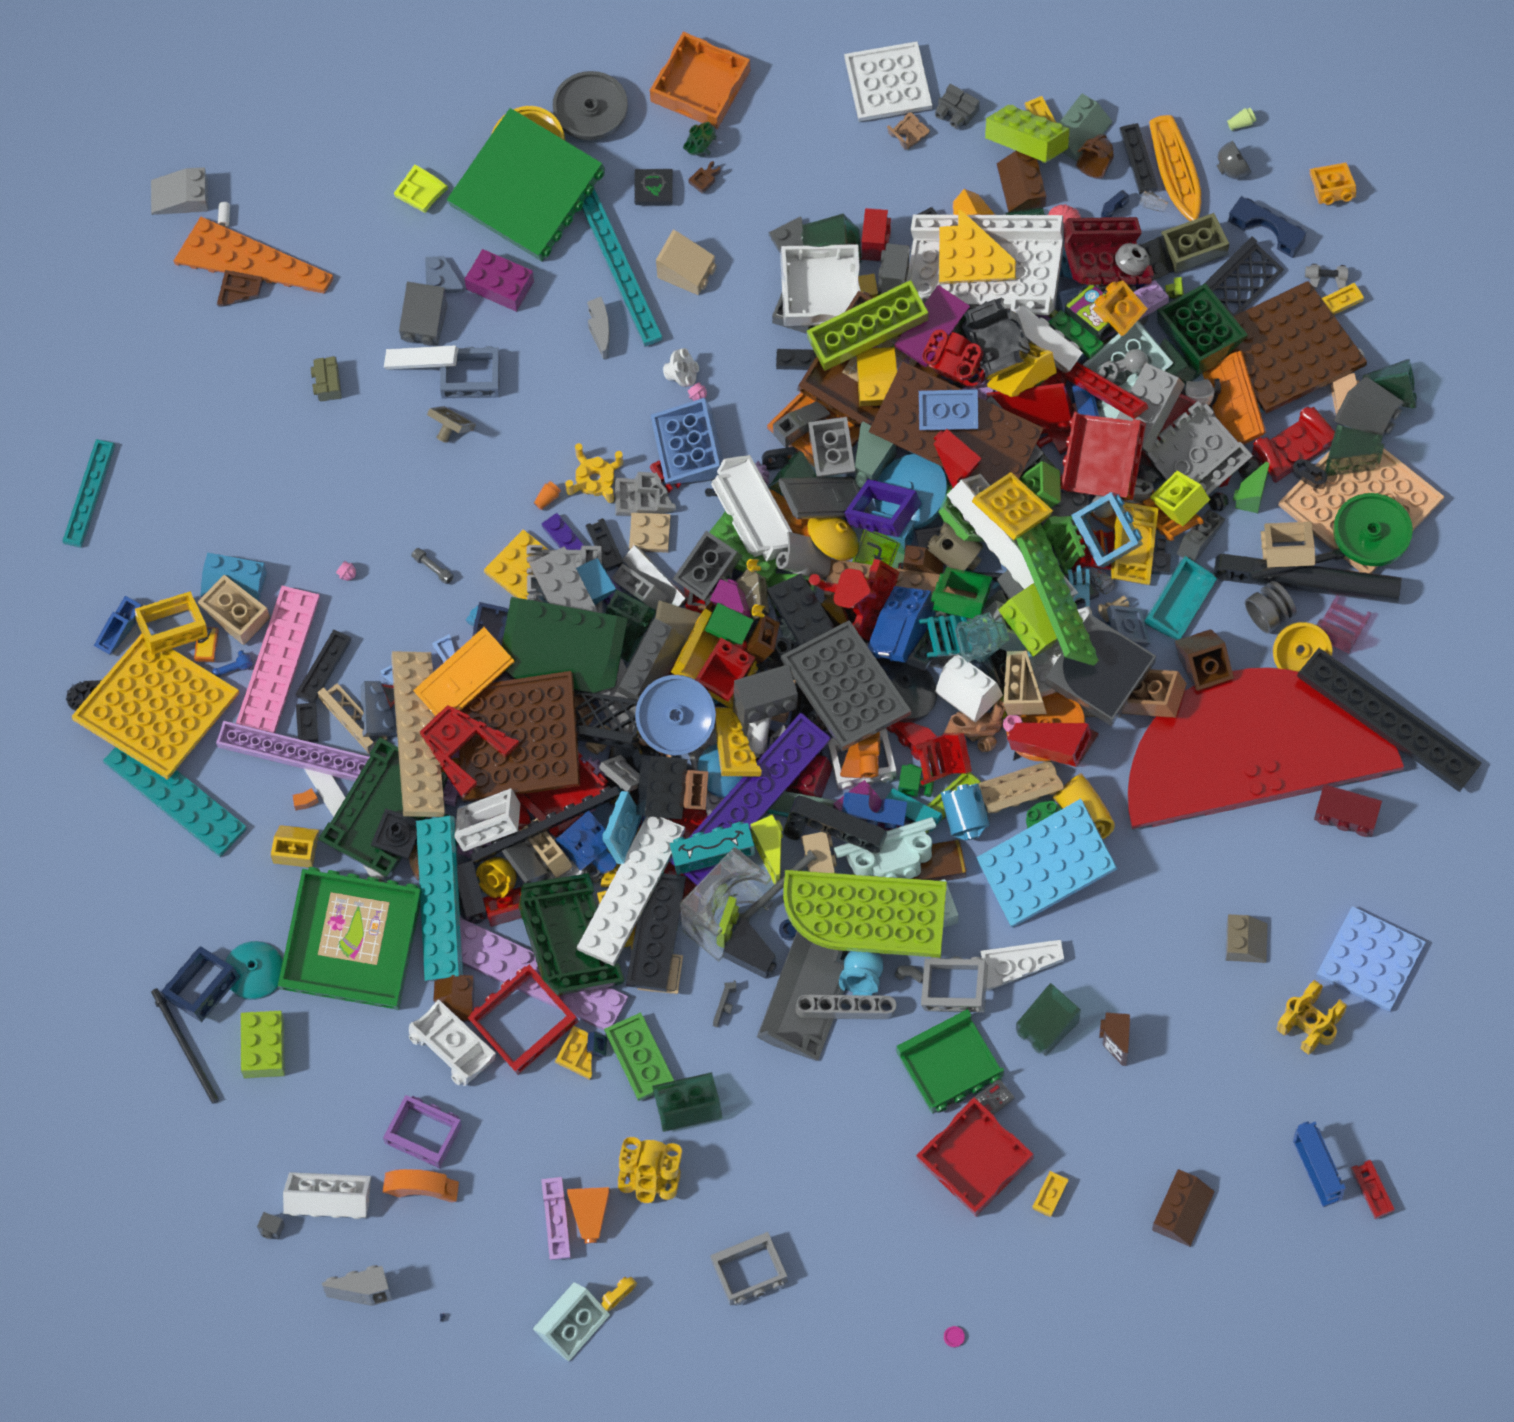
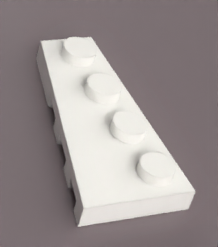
(1020, 961)

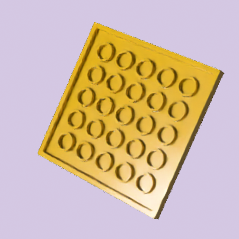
(155, 706)

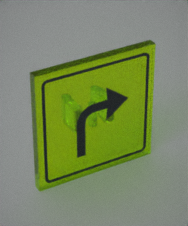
(876, 546)

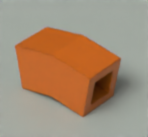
(305, 799)

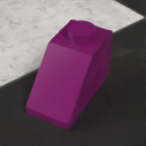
(731, 596)

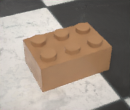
(1157, 694)

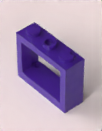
(906, 498)

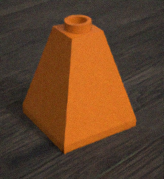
(589, 1210)

